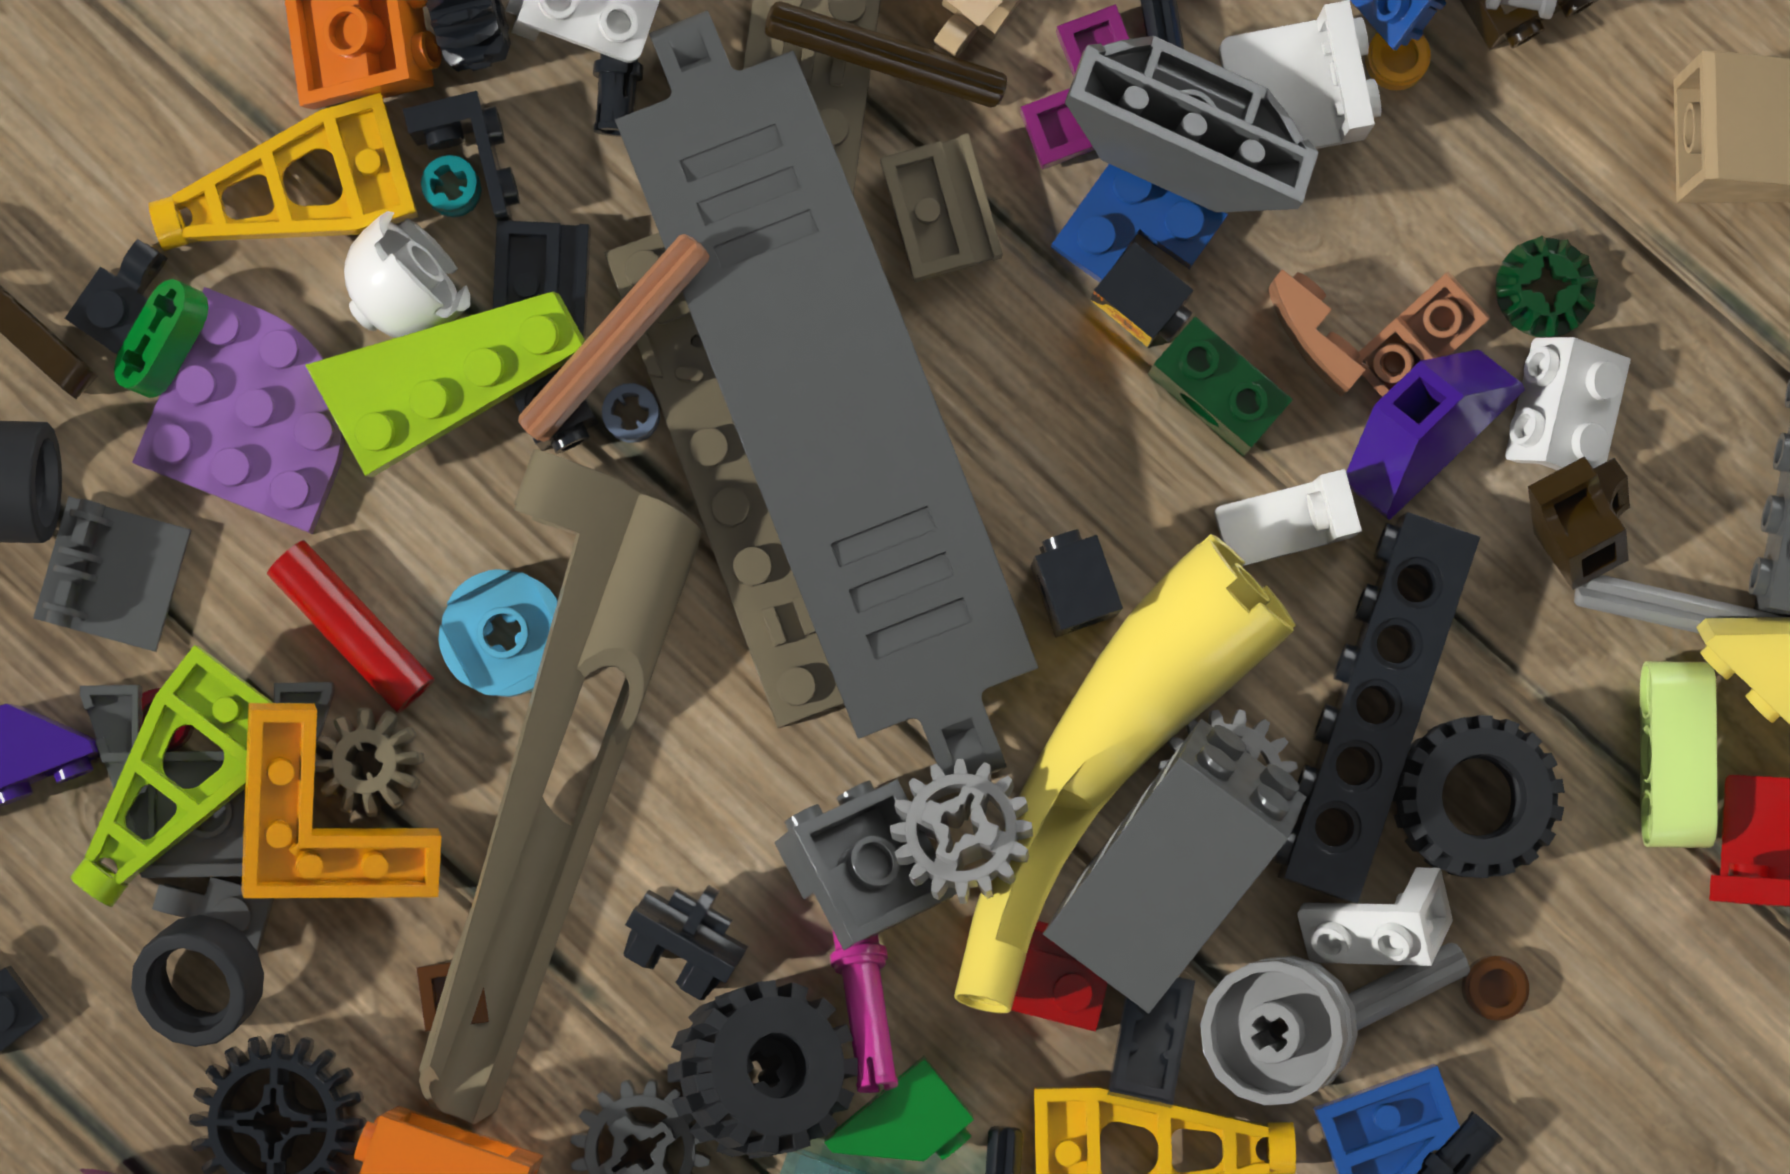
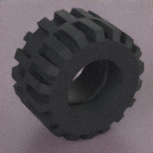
(1532, 797)

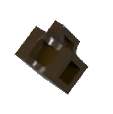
(1578, 518)

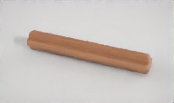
(613, 337)

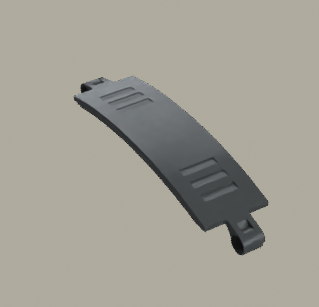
(828, 396)

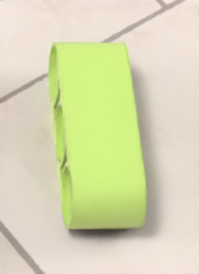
(1678, 754)

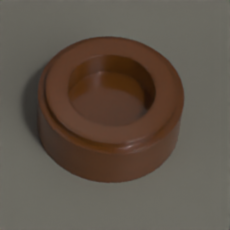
(1495, 987)

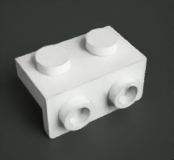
(1567, 403)

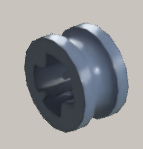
(616, 425)

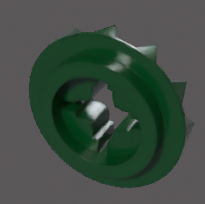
(1528, 309)

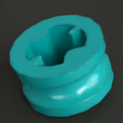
(439, 201)

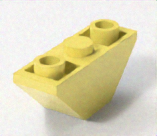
(1757, 653)

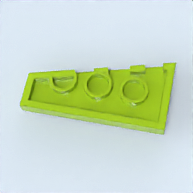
(431, 381)

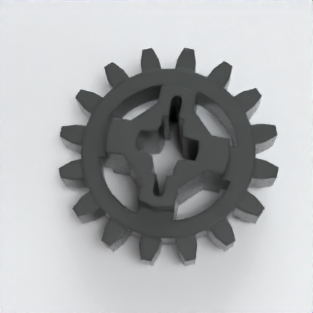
(624, 1123)

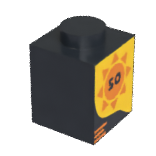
(1144, 296)

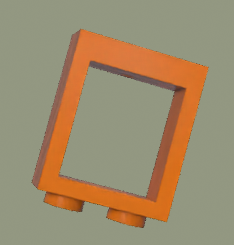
(420, 1144)

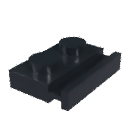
(540, 260)

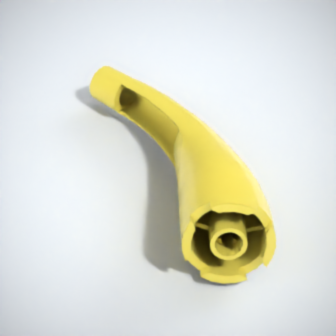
(1156, 675)

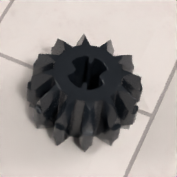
(470, 32)

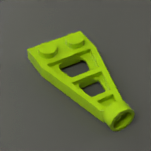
(216, 704)

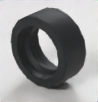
(29, 481)
(164, 1007)

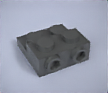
(852, 863)

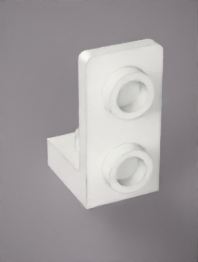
(1290, 519)
(1381, 933)

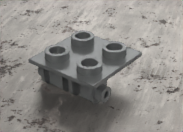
(112, 574)

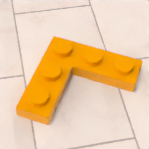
(297, 861)

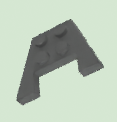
(216, 844)

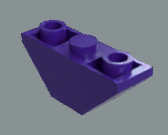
(1426, 425)
(38, 748)

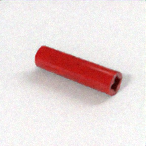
(350, 626)

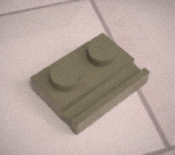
(941, 208)

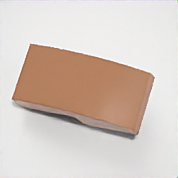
(1301, 312)
(1424, 331)

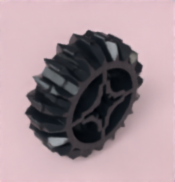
(280, 1089)

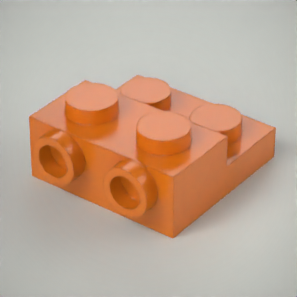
(359, 49)

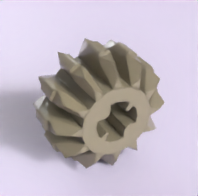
(388, 751)

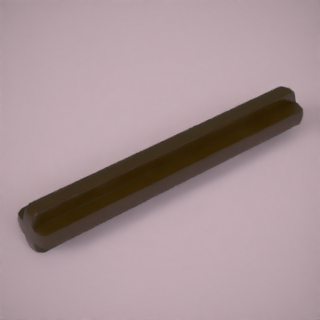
(885, 54)

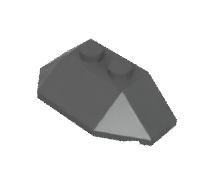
(1190, 126)

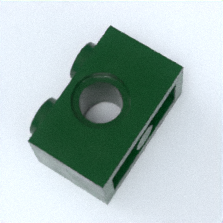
(1219, 386)

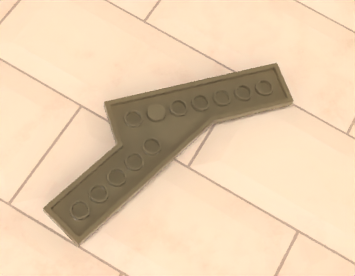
(700, 423)

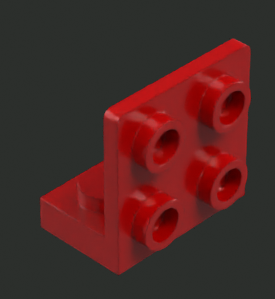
(1754, 842)

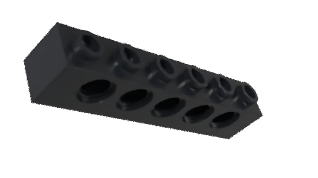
(1445, 560)

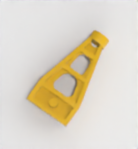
(367, 165)
(1073, 1117)

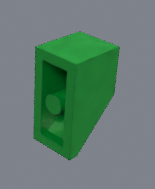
(907, 1120)

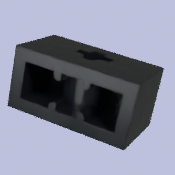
(1075, 582)

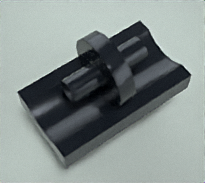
(691, 932)

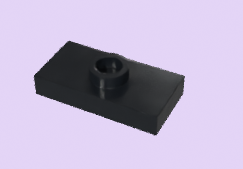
(1152, 1047)

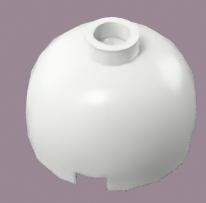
(401, 279)

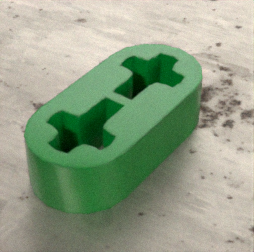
(161, 338)

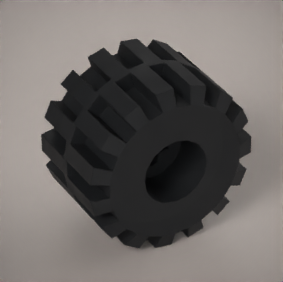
(798, 1076)

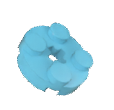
(469, 623)

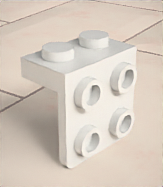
(603, 26)
(1313, 73)

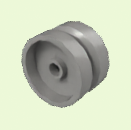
(1241, 1036)

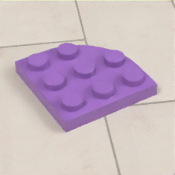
(247, 418)

